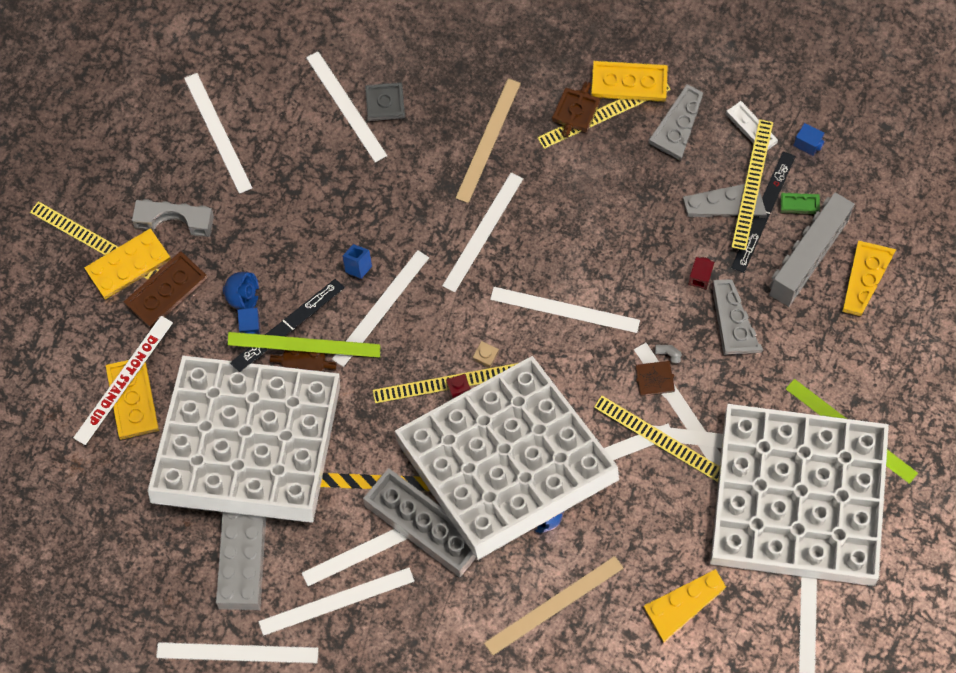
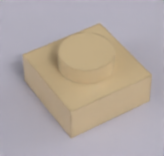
(485, 354)

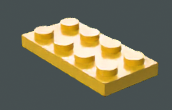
(629, 81)
(127, 263)
(135, 408)

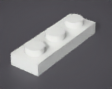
(747, 122)

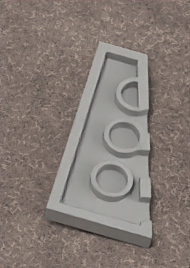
(677, 124)
(720, 202)
(733, 322)

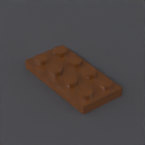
(165, 289)

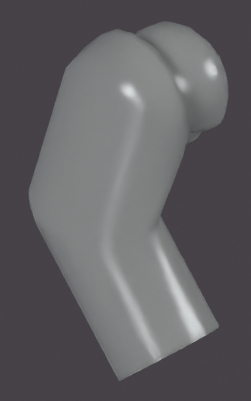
(671, 351)

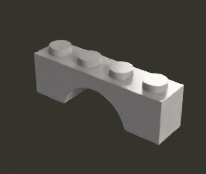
(150, 214)

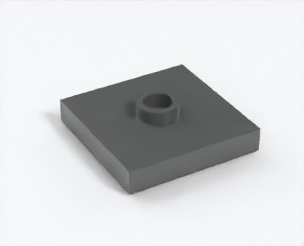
(385, 101)

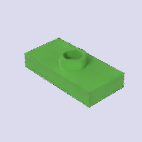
(800, 203)

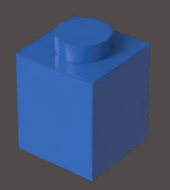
(809, 139)
(357, 261)
(249, 321)

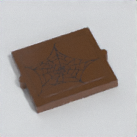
(655, 378)

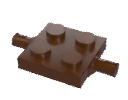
(576, 109)
(303, 360)

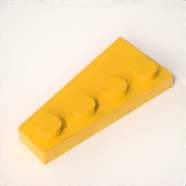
(866, 272)
(679, 606)

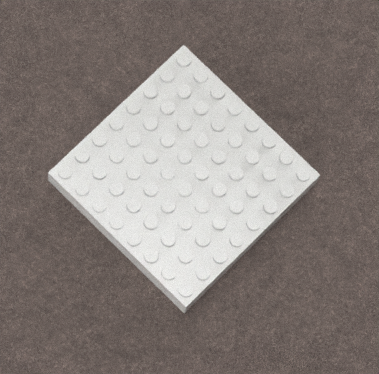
(245, 439)
(506, 456)
(800, 495)

